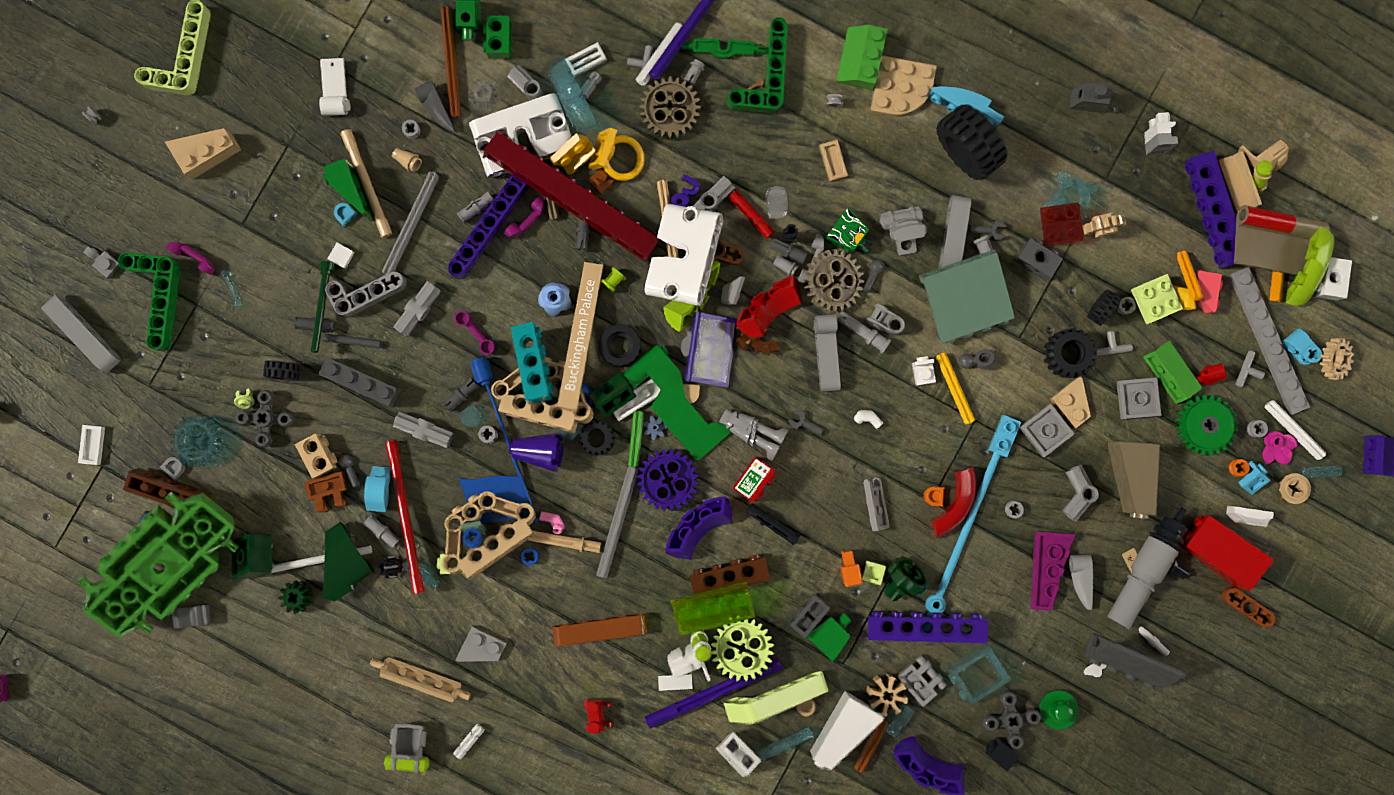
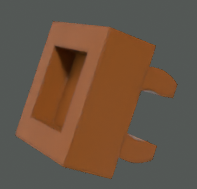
(601, 180)

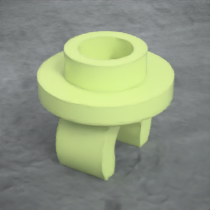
(244, 401)

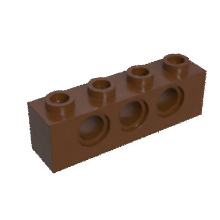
(158, 487)
(759, 574)

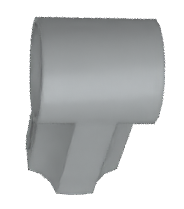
(525, 82)

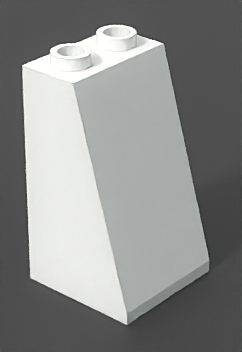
(844, 730)

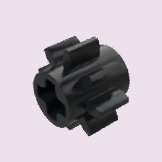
(390, 566)

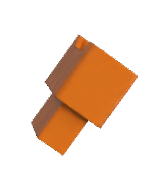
(850, 570)

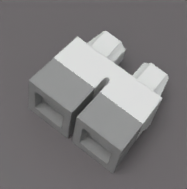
(1158, 137)

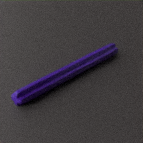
(680, 38)

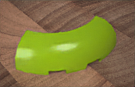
(1318, 259)
(681, 314)

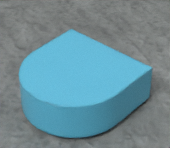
(344, 213)

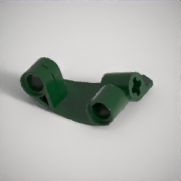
(342, 563)

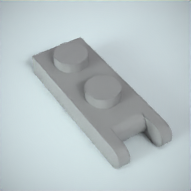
(876, 504)

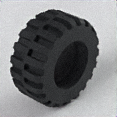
(972, 142)

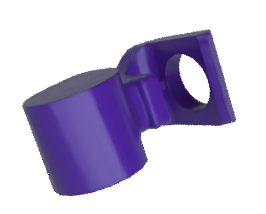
(682, 199)

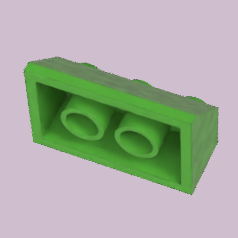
(861, 56)

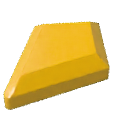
(1185, 298)

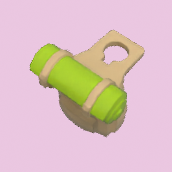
(1268, 161)

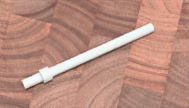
(311, 561)

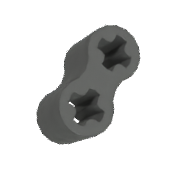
(191, 616)

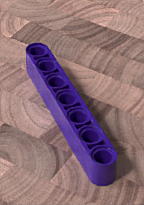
(488, 232)

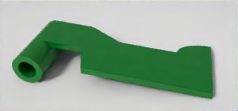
(673, 406)

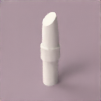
(1153, 641)

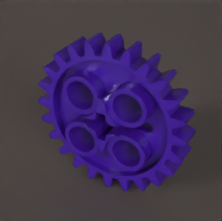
(651, 486)

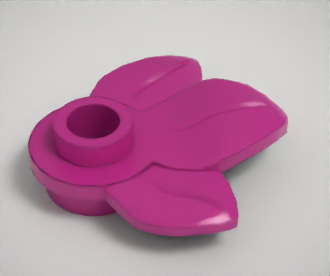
(1280, 449)

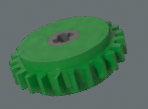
(1220, 425)

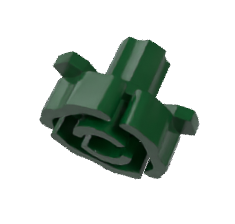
(905, 580)

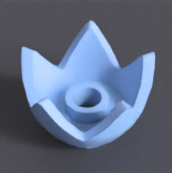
(562, 302)

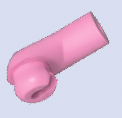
(555, 521)

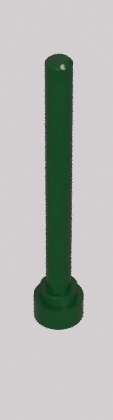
(326, 269)

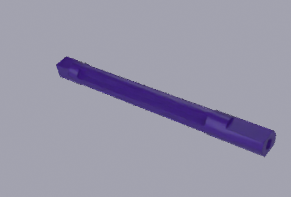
(708, 695)

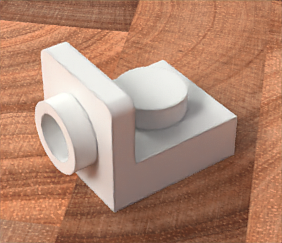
(923, 371)

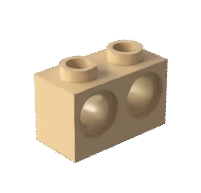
(312, 459)

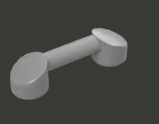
(818, 244)

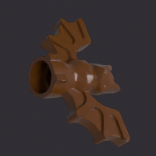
(746, 341)

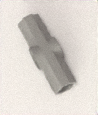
(717, 193)
(417, 309)
(423, 429)

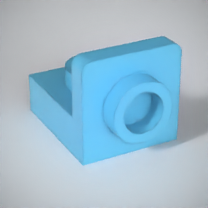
(1256, 479)

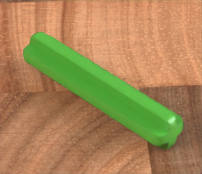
(636, 437)

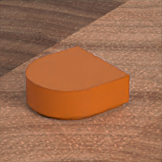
(934, 496)

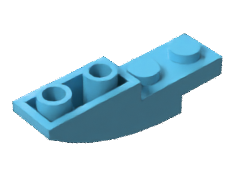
(953, 97)

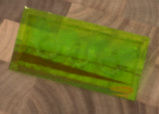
(712, 608)

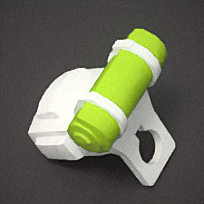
(691, 657)

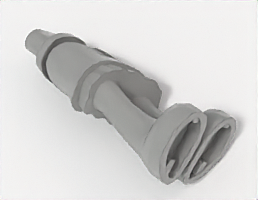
(746, 428)

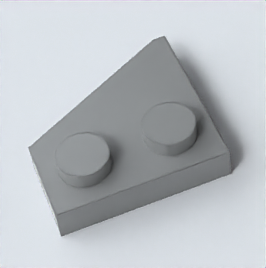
(481, 647)

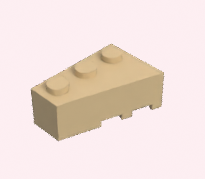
(203, 151)

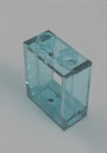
(983, 651)

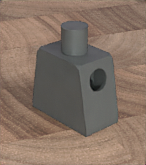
(1093, 97)

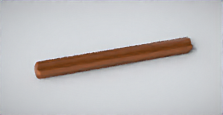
(450, 59)

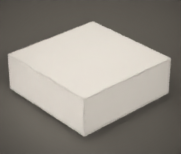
(341, 255)

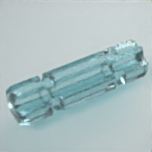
(1324, 471)

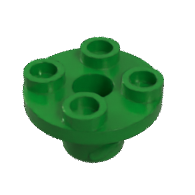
(1058, 709)

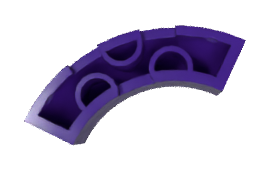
(696, 524)
(927, 770)

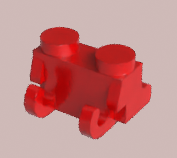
(596, 718)

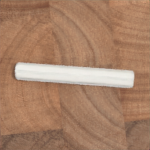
(644, 76)
(1295, 429)

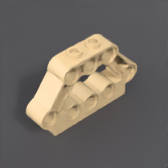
(510, 404)
(455, 540)

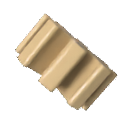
(893, 690)

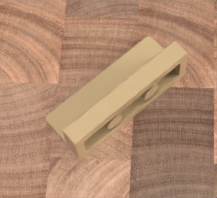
(1239, 181)

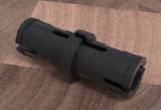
(790, 233)

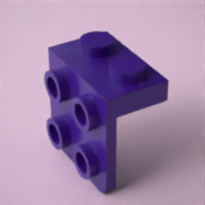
(1378, 455)

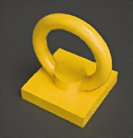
(605, 149)

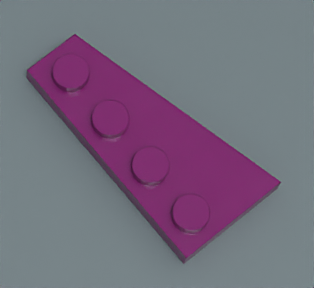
(1048, 567)

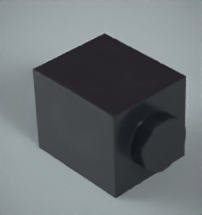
(1001, 754)

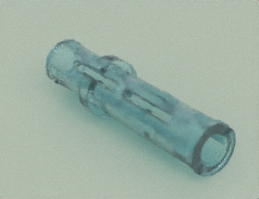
(785, 744)

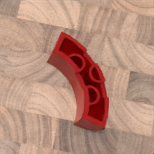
(768, 306)
(961, 504)

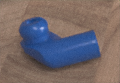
(586, 389)

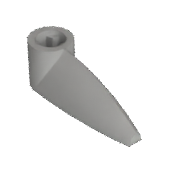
(1082, 576)

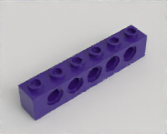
(1220, 200)
(978, 633)

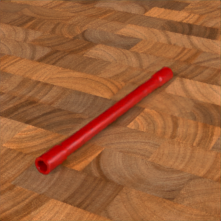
(415, 575)

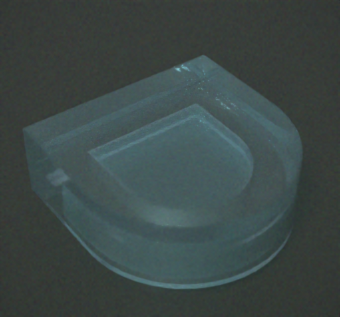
(471, 416)

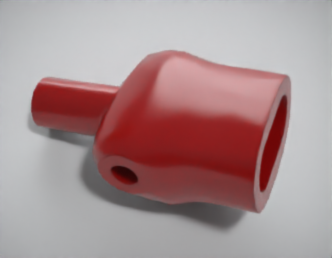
(1212, 374)

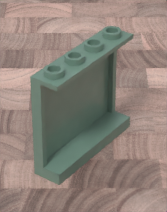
(968, 296)

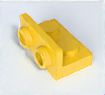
(574, 153)

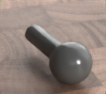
(876, 267)
(346, 462)

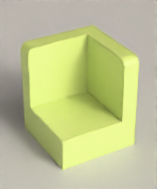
(873, 572)

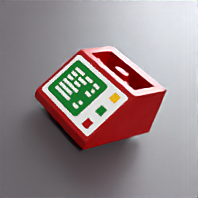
(754, 479)

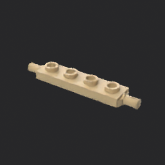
(420, 679)

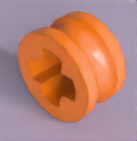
(1244, 465)

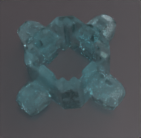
(1084, 191)

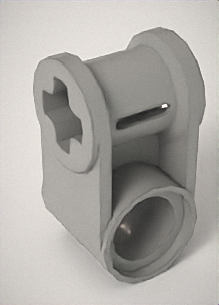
(885, 319)

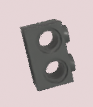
(809, 615)

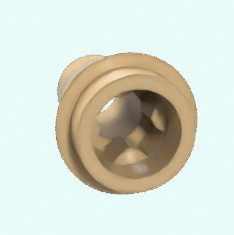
(407, 159)

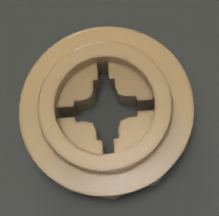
(1302, 485)

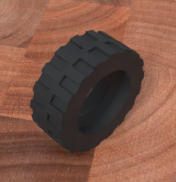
(605, 345)

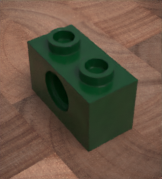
(612, 395)

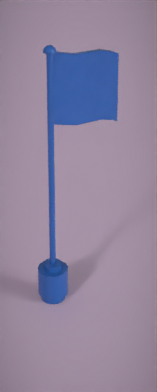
(505, 487)

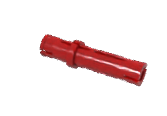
(754, 217)

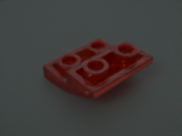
(1061, 224)

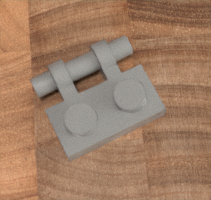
(917, 685)

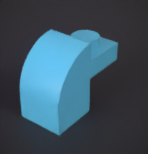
(376, 489)

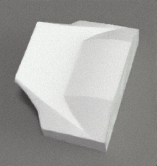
(1249, 516)

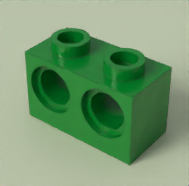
(502, 37)

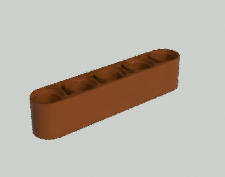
(600, 629)

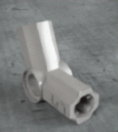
(1080, 483)

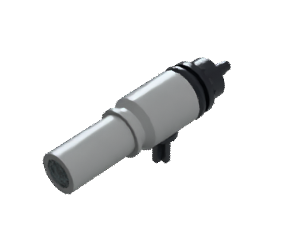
(1150, 567)

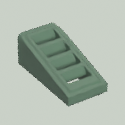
(476, 525)

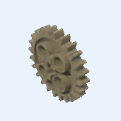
(670, 91)
(823, 267)

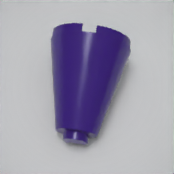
(539, 450)

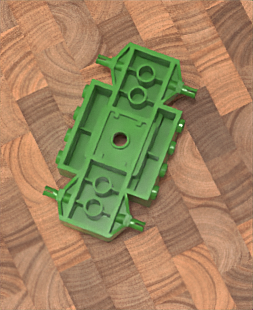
(180, 542)

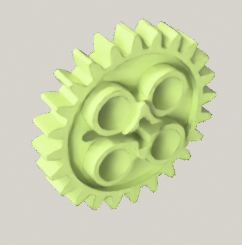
(735, 665)

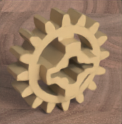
(1104, 225)
(1336, 358)

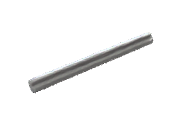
(411, 223)
(617, 522)

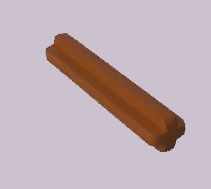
(870, 746)

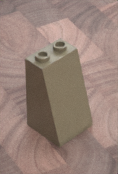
(1136, 476)

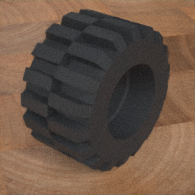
(1084, 348)

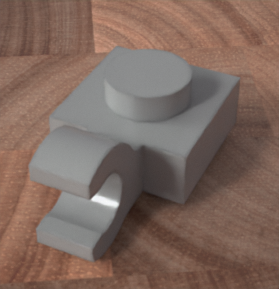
(104, 262)

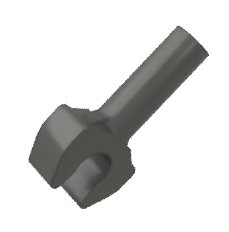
(989, 230)
(805, 423)

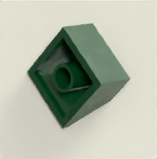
(252, 556)

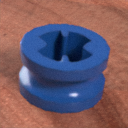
(467, 537)
(530, 562)

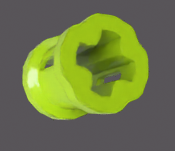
(613, 279)

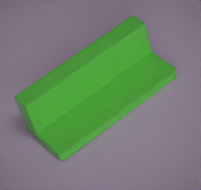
(1172, 372)

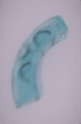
(569, 96)

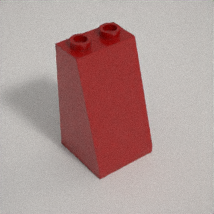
(1226, 553)

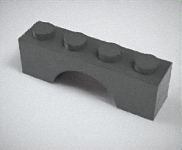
(360, 382)

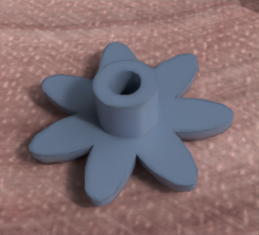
(654, 432)

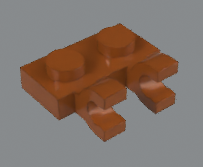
(325, 486)

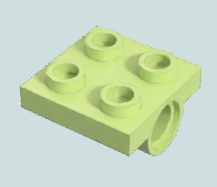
(1156, 299)

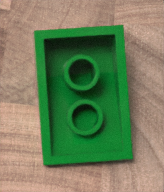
(345, 181)

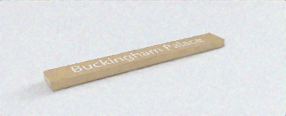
(580, 337)

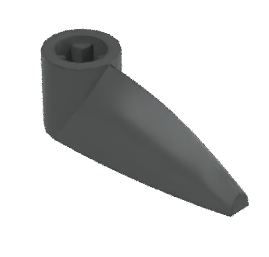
(433, 103)

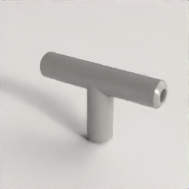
(641, 63)
(1113, 348)
(1247, 369)

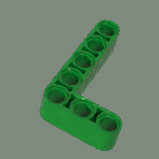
(771, 74)
(170, 294)

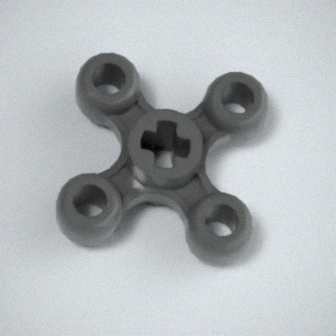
(272, 418)
(1003, 720)

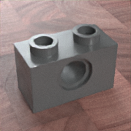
(1027, 258)

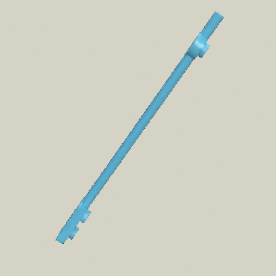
(1000, 446)

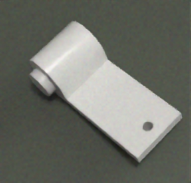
(334, 88)

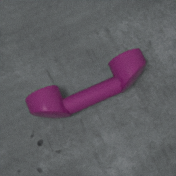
(515, 230)
(205, 264)
(486, 345)

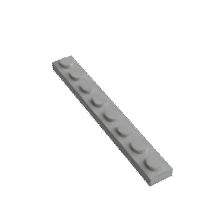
(1269, 341)

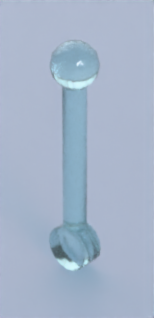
(237, 303)

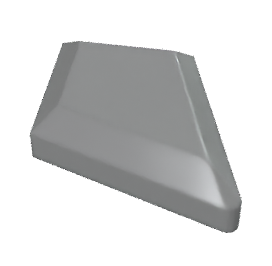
(731, 291)

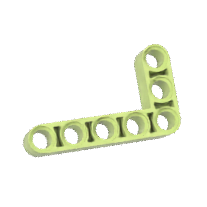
(184, 56)
(777, 700)

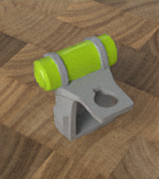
(407, 748)

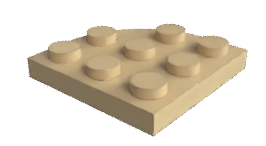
(901, 86)

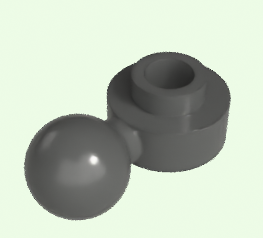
(967, 361)

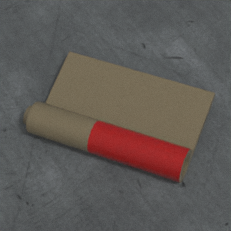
(1273, 239)

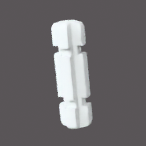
(469, 740)

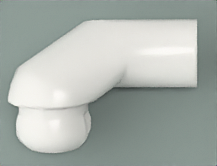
(868, 415)

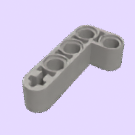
(369, 291)
(827, 354)

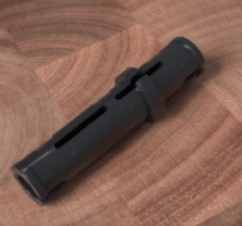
(766, 519)

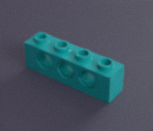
(521, 335)

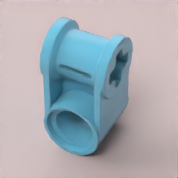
(1301, 347)

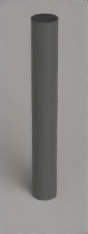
(352, 340)

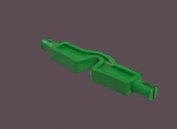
(734, 48)

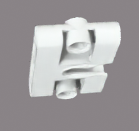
(532, 117)
(692, 272)

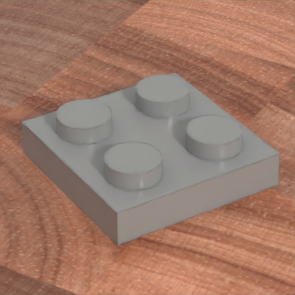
(1138, 398)
(1046, 430)

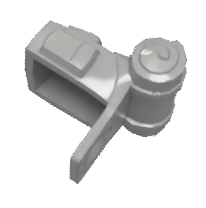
(904, 226)

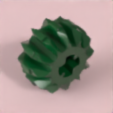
(302, 600)

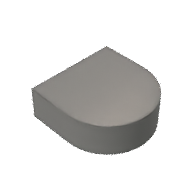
(173, 467)

